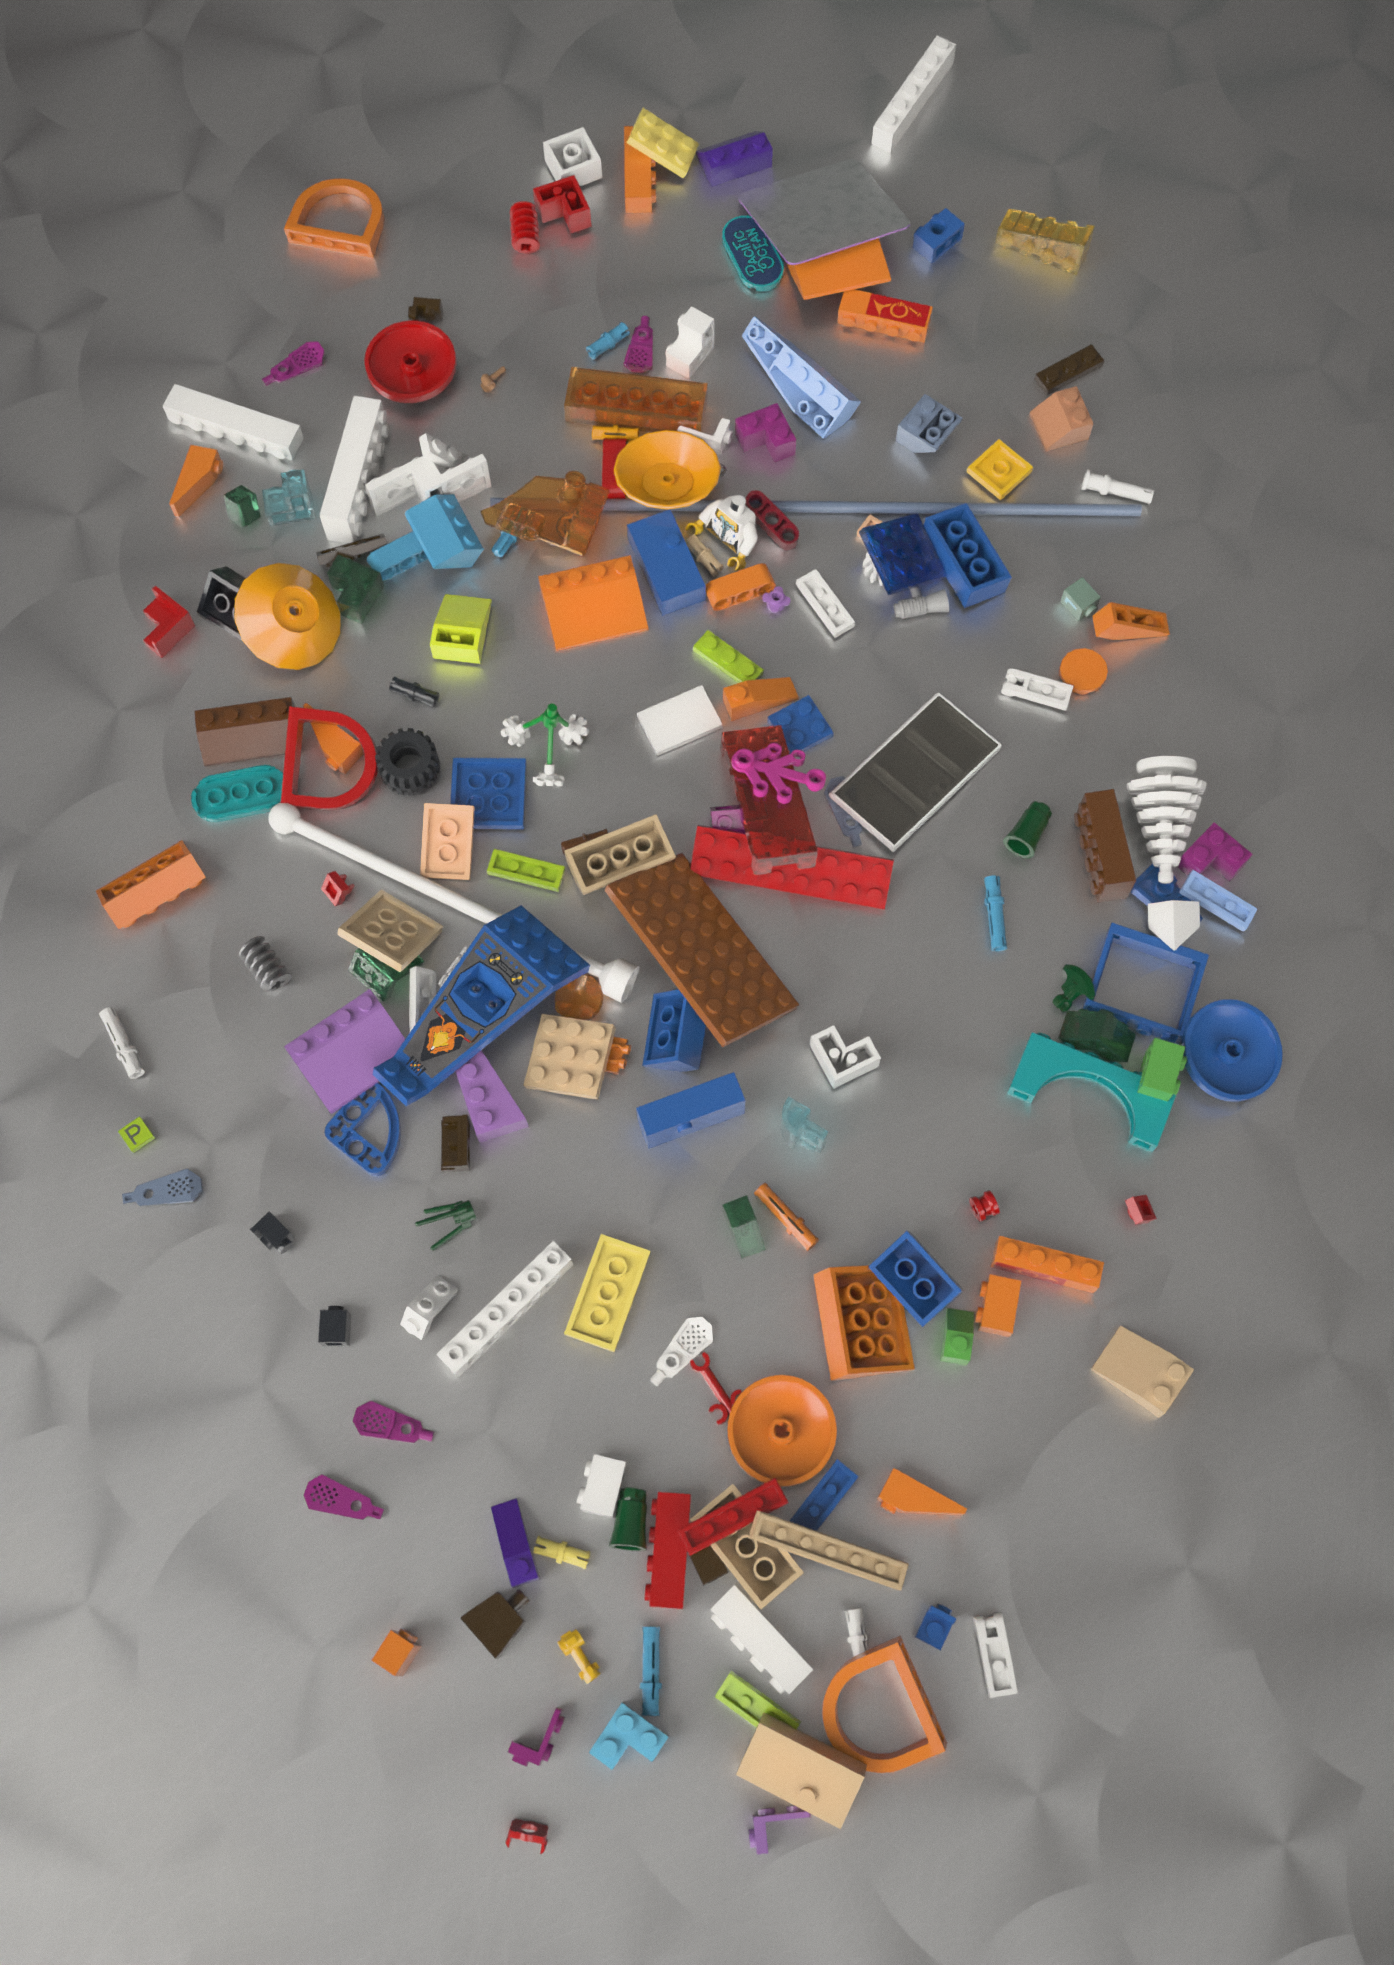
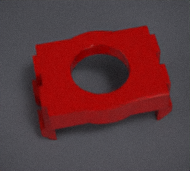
(538, 1836)

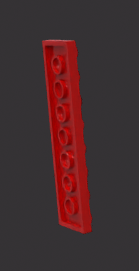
(836, 875)

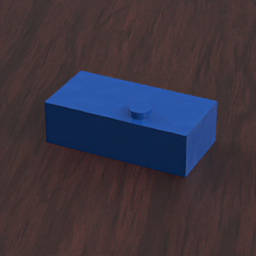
(967, 555)
(666, 562)
(691, 1110)

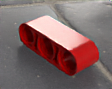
(611, 449)

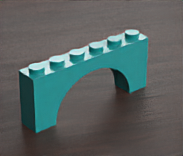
(1050, 1061)

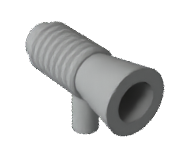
(920, 605)

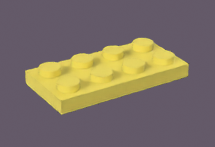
(607, 1293)

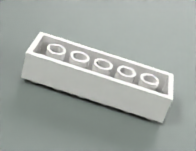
(353, 468)

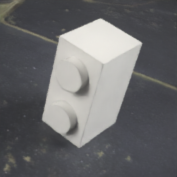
(603, 1486)

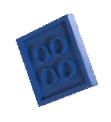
(494, 789)

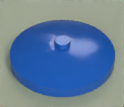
(1232, 1050)

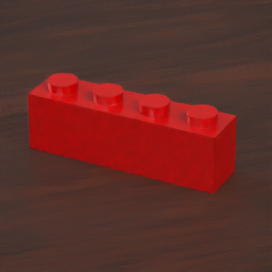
(669, 1552)

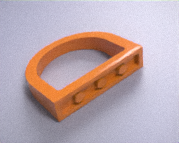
(333, 240)
(888, 1762)

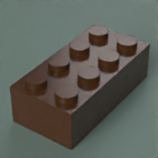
(1105, 846)

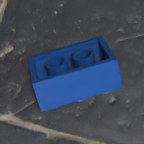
(673, 1034)
(916, 1278)

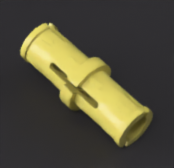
(561, 1552)

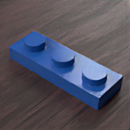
(825, 1496)

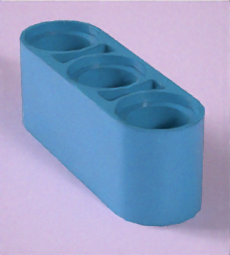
(397, 556)

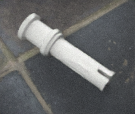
(1106, 484)

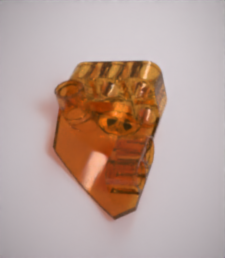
(552, 511)

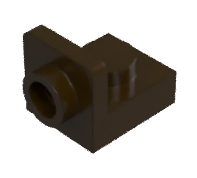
(425, 308)

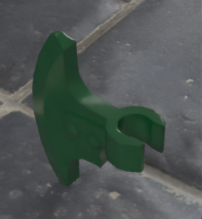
(1076, 984)

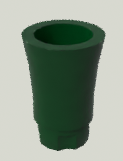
(1028, 830)
(630, 1521)

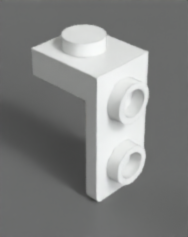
(717, 442)
(427, 1305)

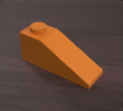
(195, 478)
(1129, 622)
(757, 696)
(338, 746)
(909, 1496)

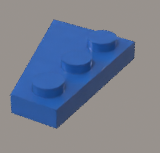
(1150, 890)

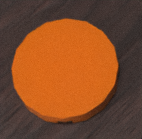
(1083, 670)

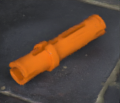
(807, 1239)

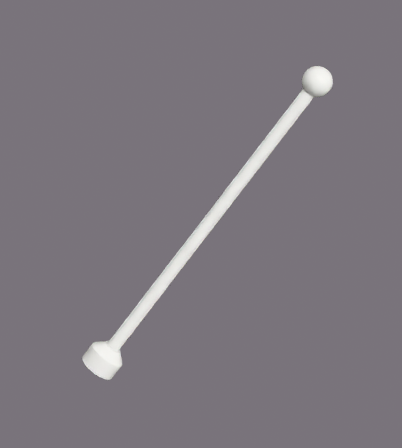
(615, 977)

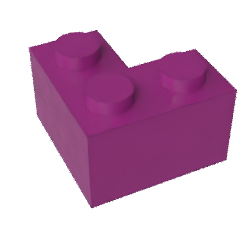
(766, 428)
(1216, 850)

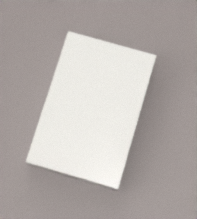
(679, 720)

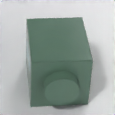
(1080, 599)

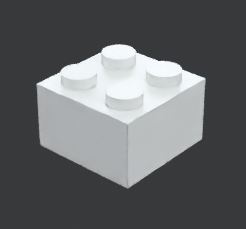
(573, 155)

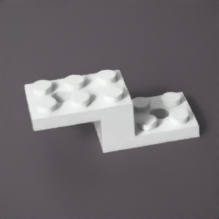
(424, 480)

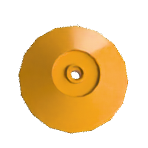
(667, 469)
(271, 629)

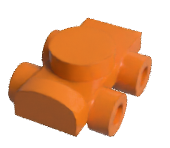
(617, 1055)

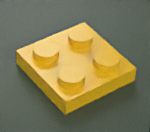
(999, 469)

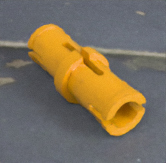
(598, 432)

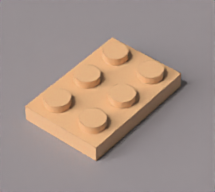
(447, 841)

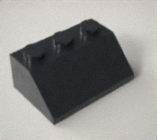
(219, 598)

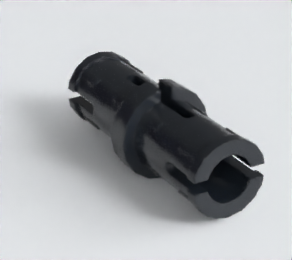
(414, 691)

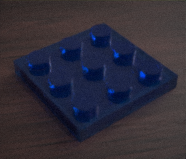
(902, 553)

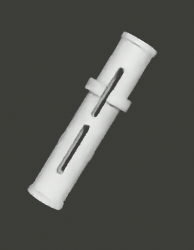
(125, 1050)

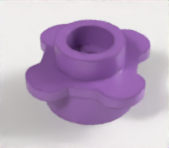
(776, 606)

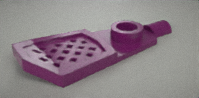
(639, 348)
(298, 362)
(393, 1426)
(343, 1501)

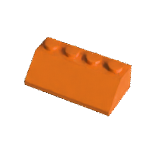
(150, 885)

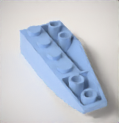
(800, 380)

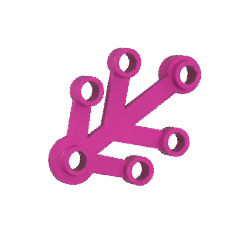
(775, 770)

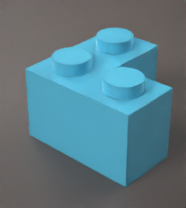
(627, 1729)

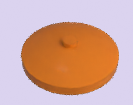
(782, 1430)

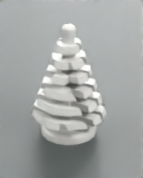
(1167, 804)

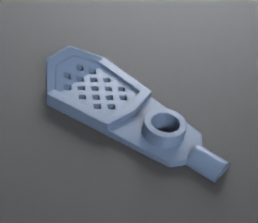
(842, 816)
(161, 1189)

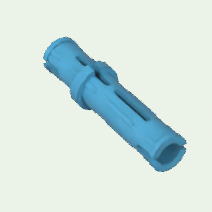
(994, 903)
(650, 1673)

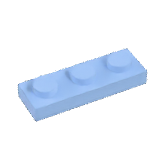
(1218, 900)

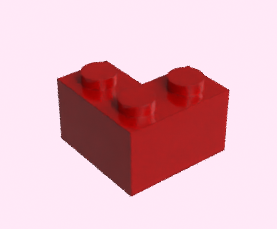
(564, 200)

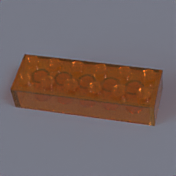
(634, 401)

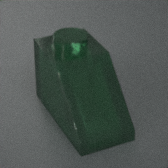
(743, 1226)

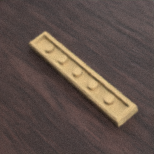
(828, 1550)

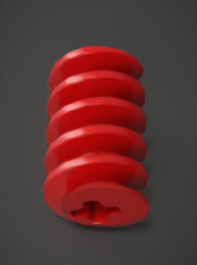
(524, 227)

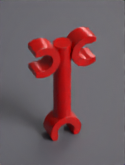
(725, 1402)

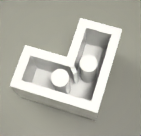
(692, 344)
(842, 1062)

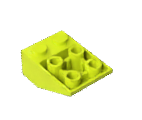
(460, 628)

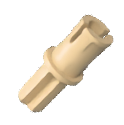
(703, 555)

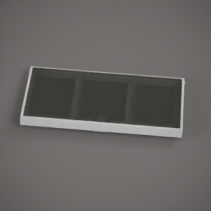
(915, 771)

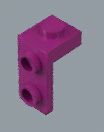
(524, 1754)

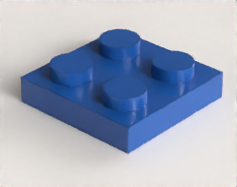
(802, 725)

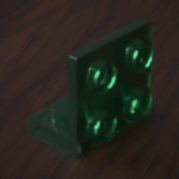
(376, 974)

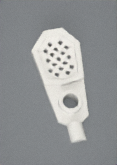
(680, 1352)

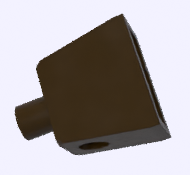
(497, 1621)

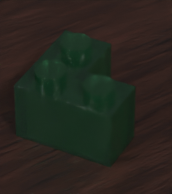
(358, 586)
(1099, 1033)

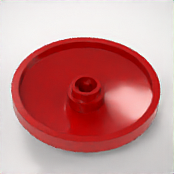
(410, 361)

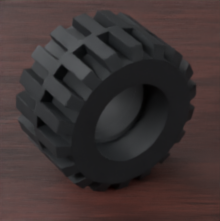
(405, 744)

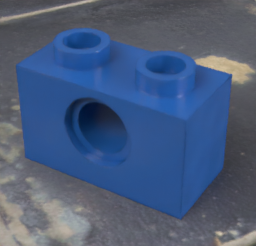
(938, 235)

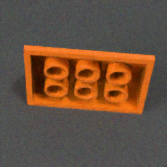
(842, 271)
(593, 603)
(861, 1324)

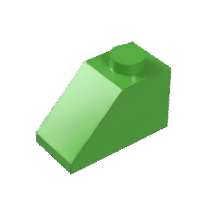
(957, 1336)

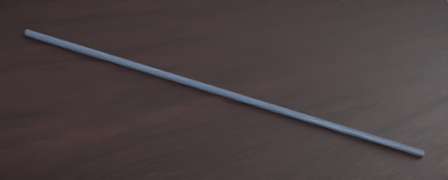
(903, 507)

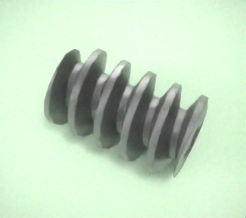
(262, 965)

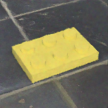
(663, 143)

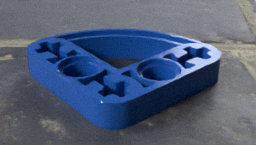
(350, 1135)

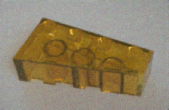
(1045, 239)

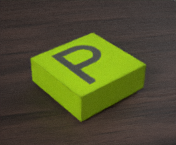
(136, 1134)

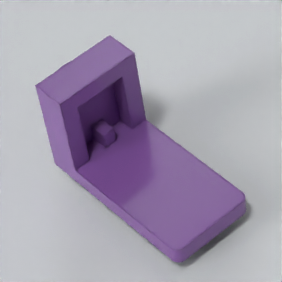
(758, 1835)

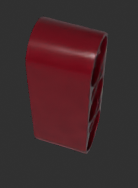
(777, 530)

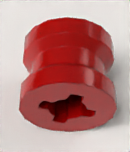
(984, 1206)

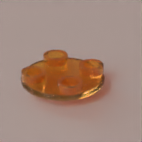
(579, 998)

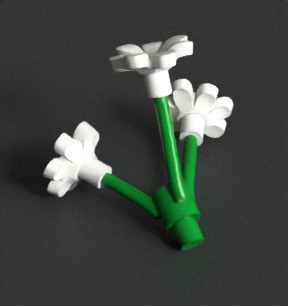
(571, 731)

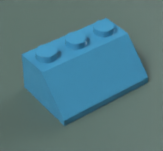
(444, 532)

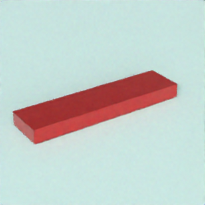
(732, 1516)

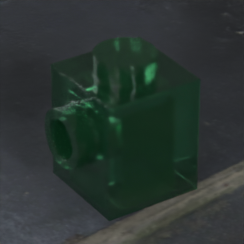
(242, 506)

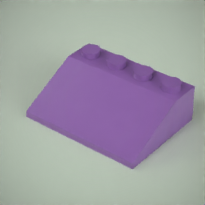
(345, 1048)

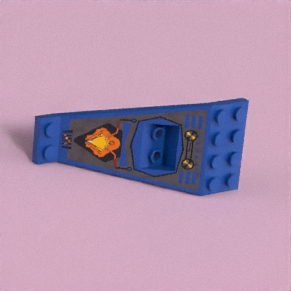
(512, 970)

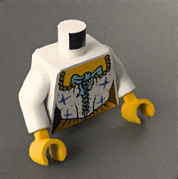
(731, 524)

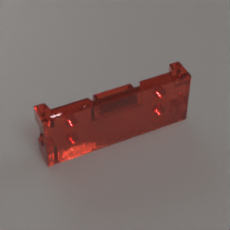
(773, 830)

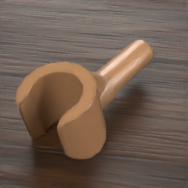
(488, 380)

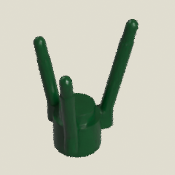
(461, 1212)

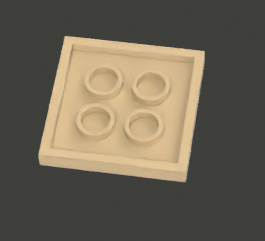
(390, 930)
(569, 1056)

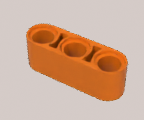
(739, 586)

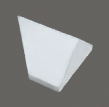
(1174, 921)

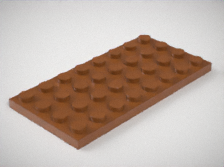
(702, 949)

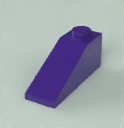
(515, 1543)

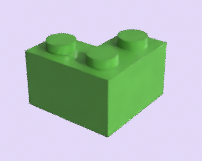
(1161, 1068)

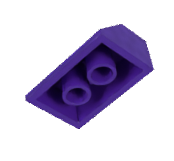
(736, 158)

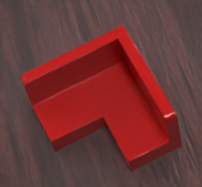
(172, 623)

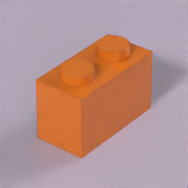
(998, 1305)
(397, 1652)

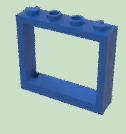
(1157, 948)

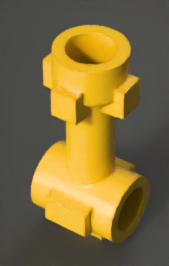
(570, 1643)

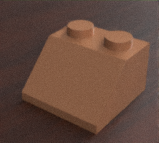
(1062, 419)

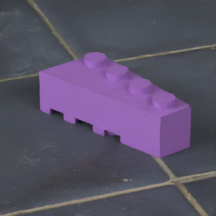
(488, 1100)

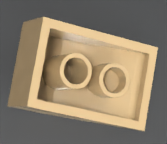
(1142, 1371)

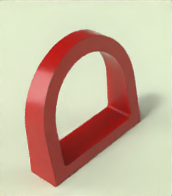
(296, 720)

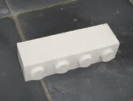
(761, 1639)

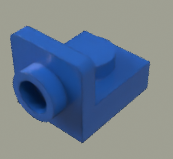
(935, 1626)

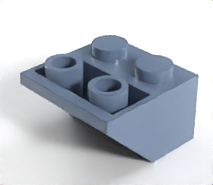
(927, 426)

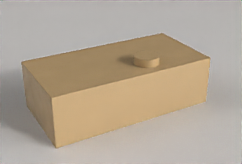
(802, 1770)

